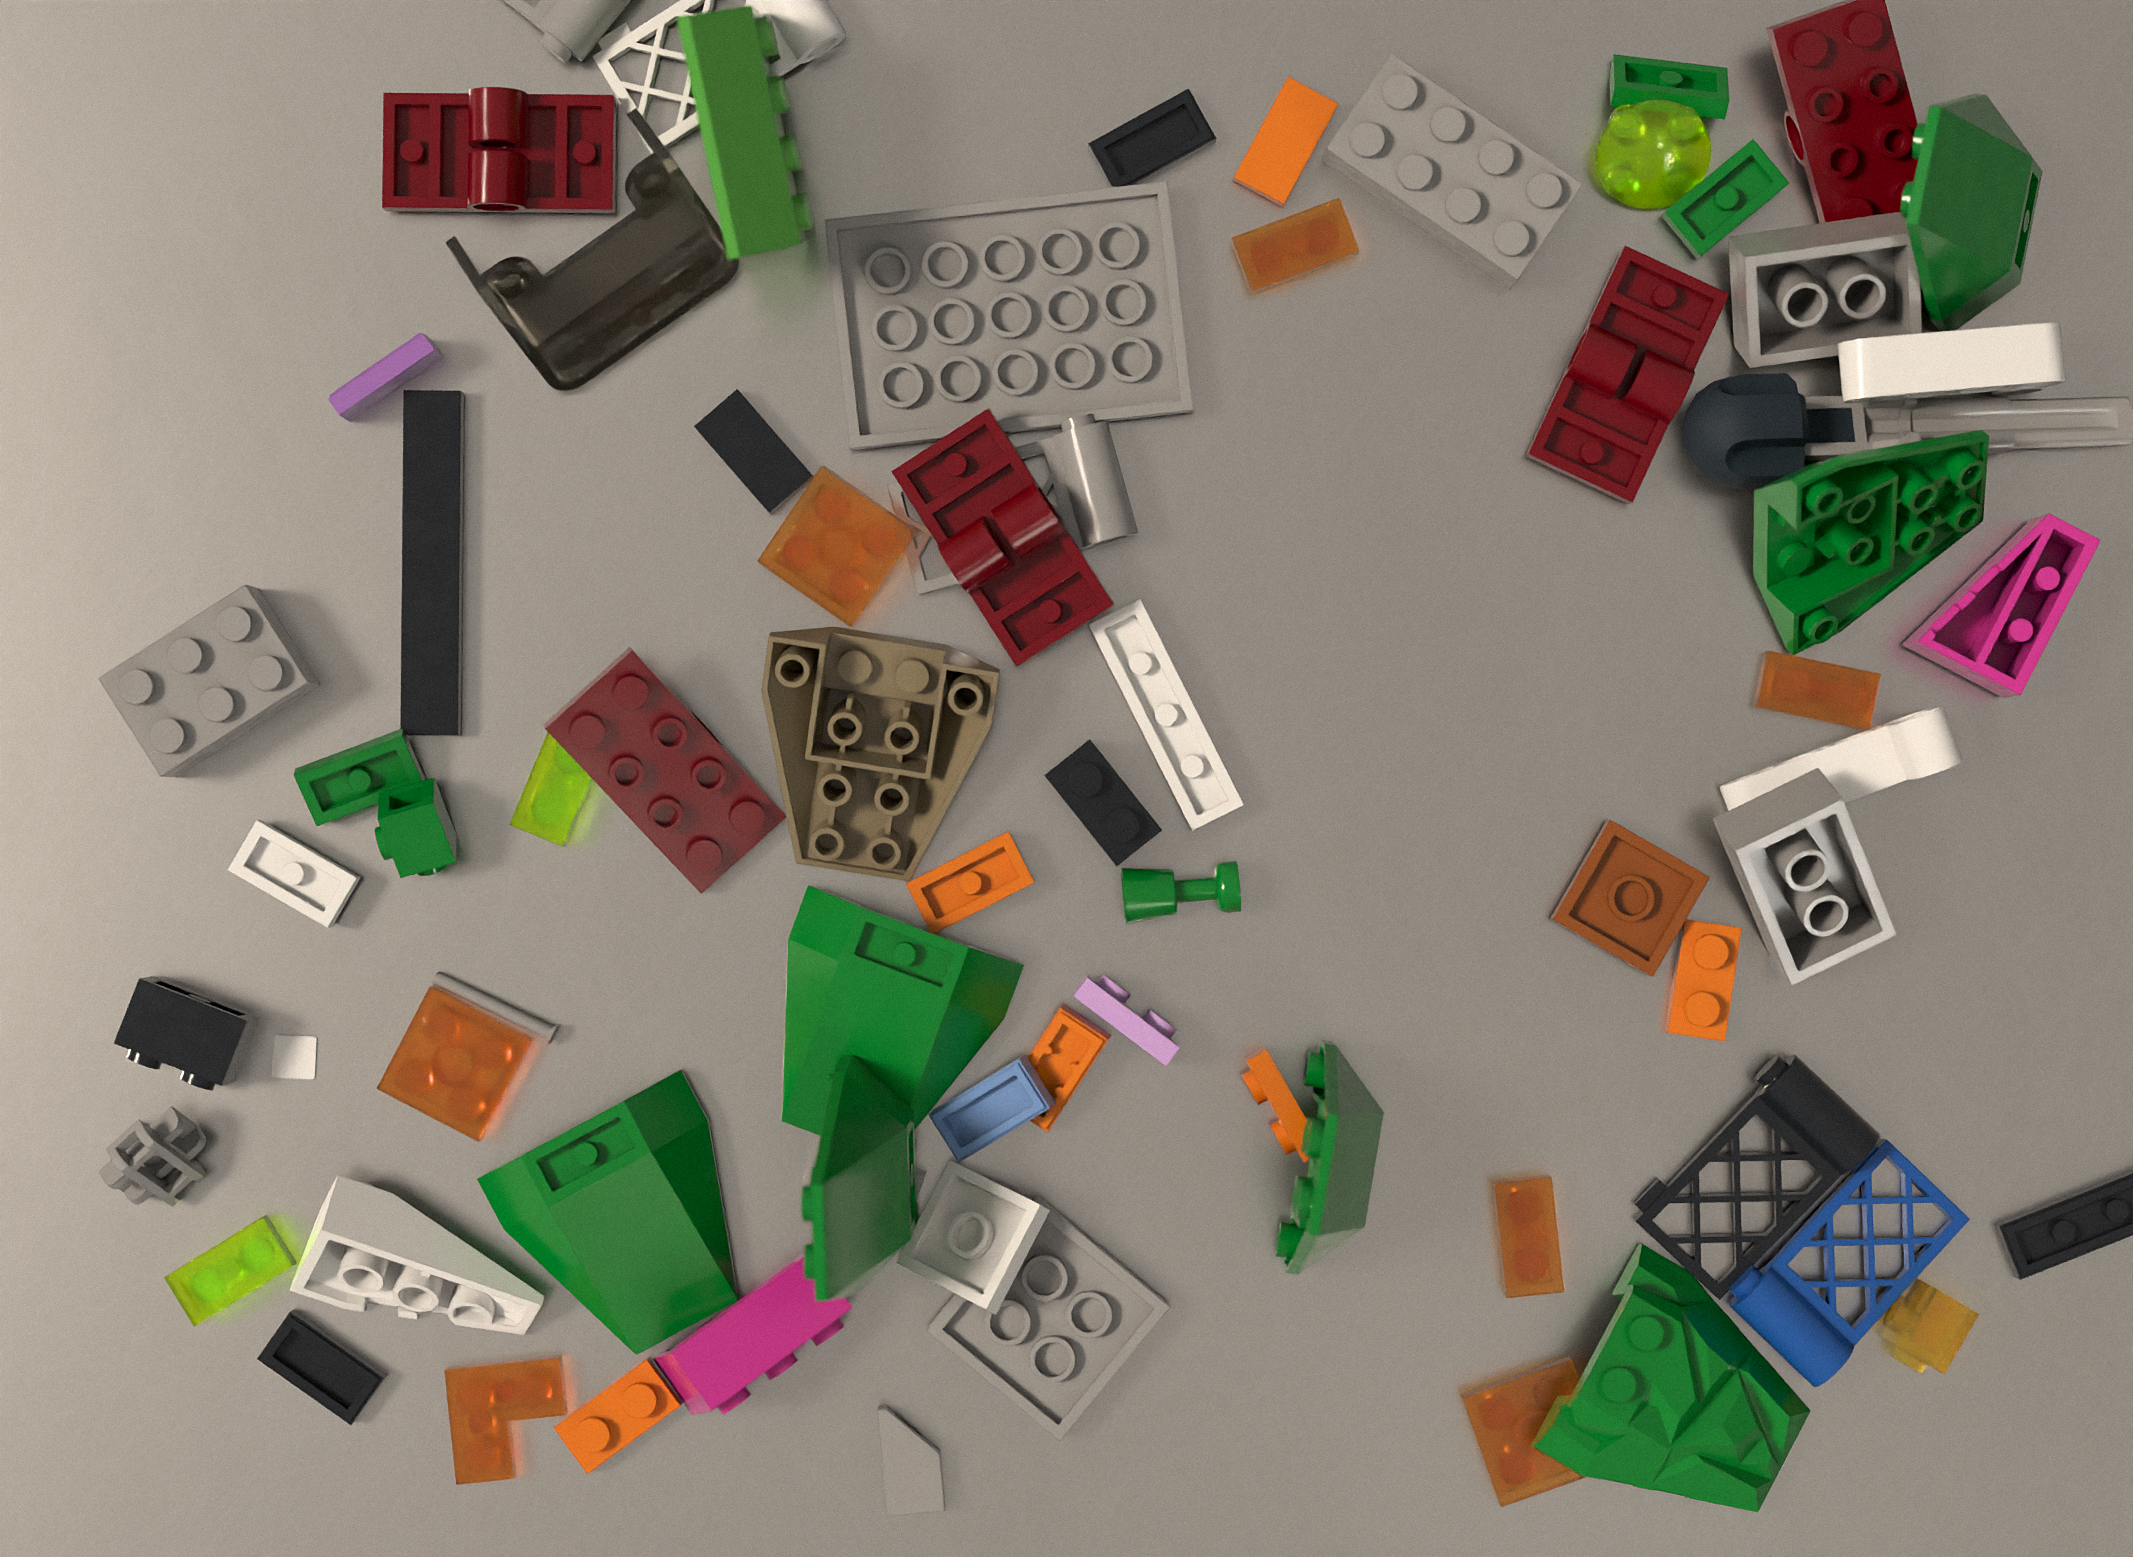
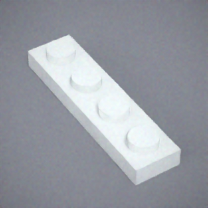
(1165, 714)

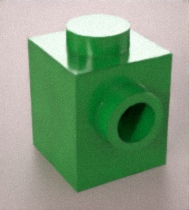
(415, 829)

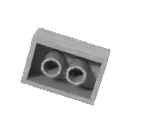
(1822, 286)
(209, 681)
(1805, 876)

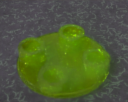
(1653, 153)

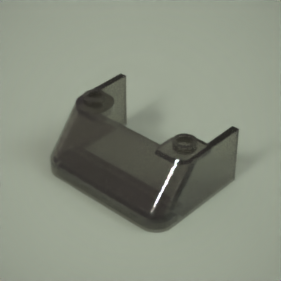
(618, 284)

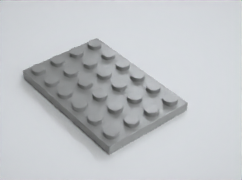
(1011, 310)

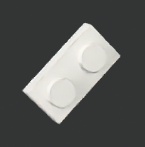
(294, 873)

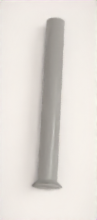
(495, 1006)

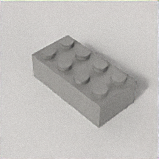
(1451, 171)

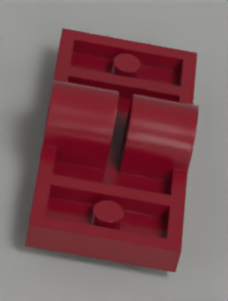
(1847, 107)
(499, 152)
(1627, 375)
(1002, 537)
(665, 770)

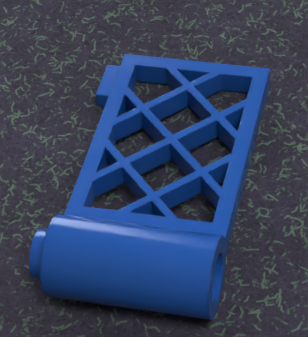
(1799, 1320)

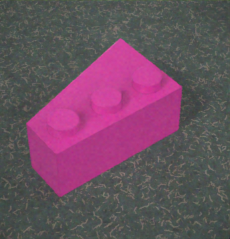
(2009, 607)
(750, 1340)

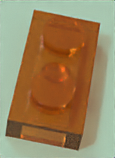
(1295, 246)
(1816, 690)
(1528, 1236)

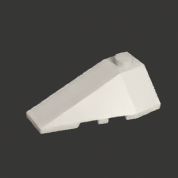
(390, 1254)

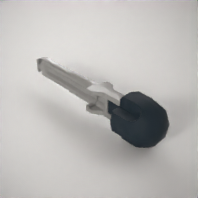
(1760, 427)

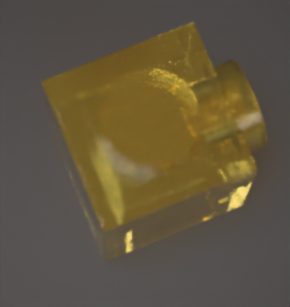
(1927, 1327)

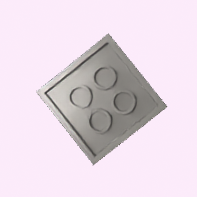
(1059, 1328)

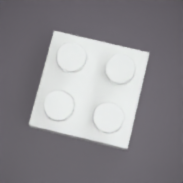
(973, 1236)

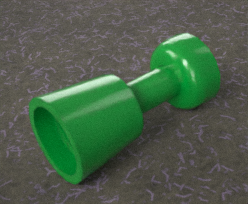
(1155, 892)

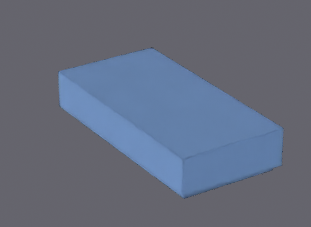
(991, 1108)

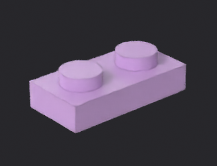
(1148, 1032)

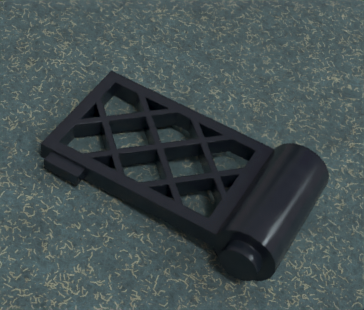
(1809, 1120)

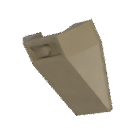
(871, 742)

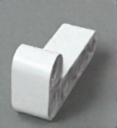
(1952, 363)
(1863, 762)

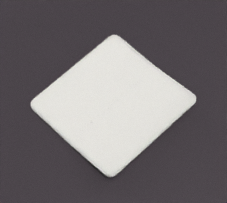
(294, 1057)

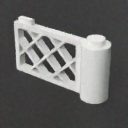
(802, 34)

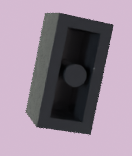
(1103, 802)
(185, 1032)

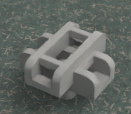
(161, 1147)

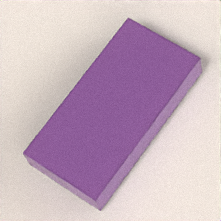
(385, 376)

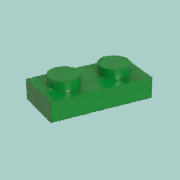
(1689, 84)
(1725, 199)
(357, 776)

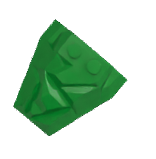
(1675, 1397)

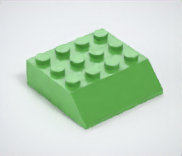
(744, 131)

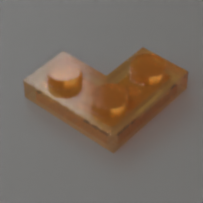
(487, 1399)

